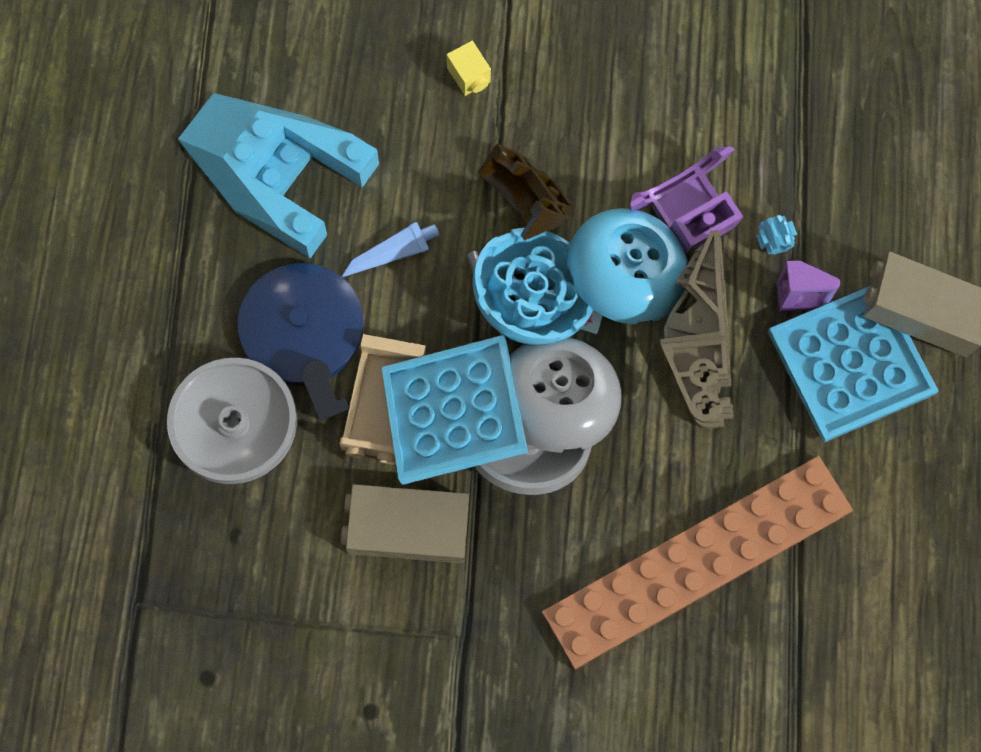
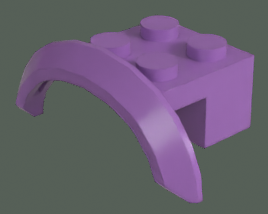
(691, 203)

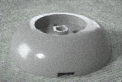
(546, 416)

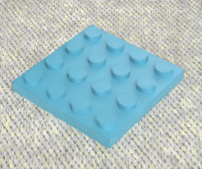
(850, 366)
(453, 410)

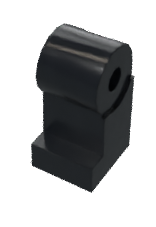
(316, 378)

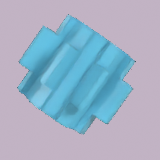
(776, 235)

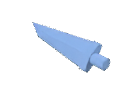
(401, 245)

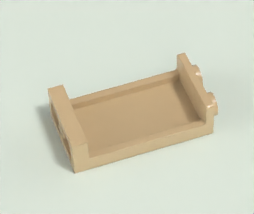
(368, 418)

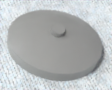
(232, 420)
(537, 470)

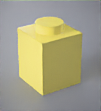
(469, 68)

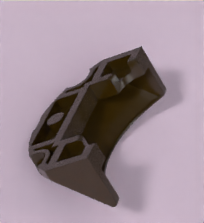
(528, 190)

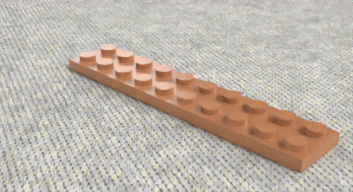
(696, 562)

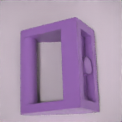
(800, 286)

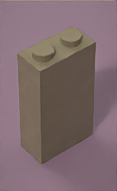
(925, 304)
(406, 523)

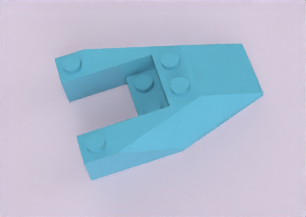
(258, 153)

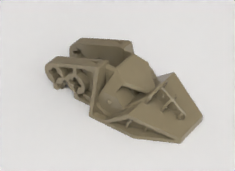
(699, 337)

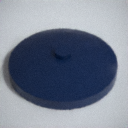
(300, 317)

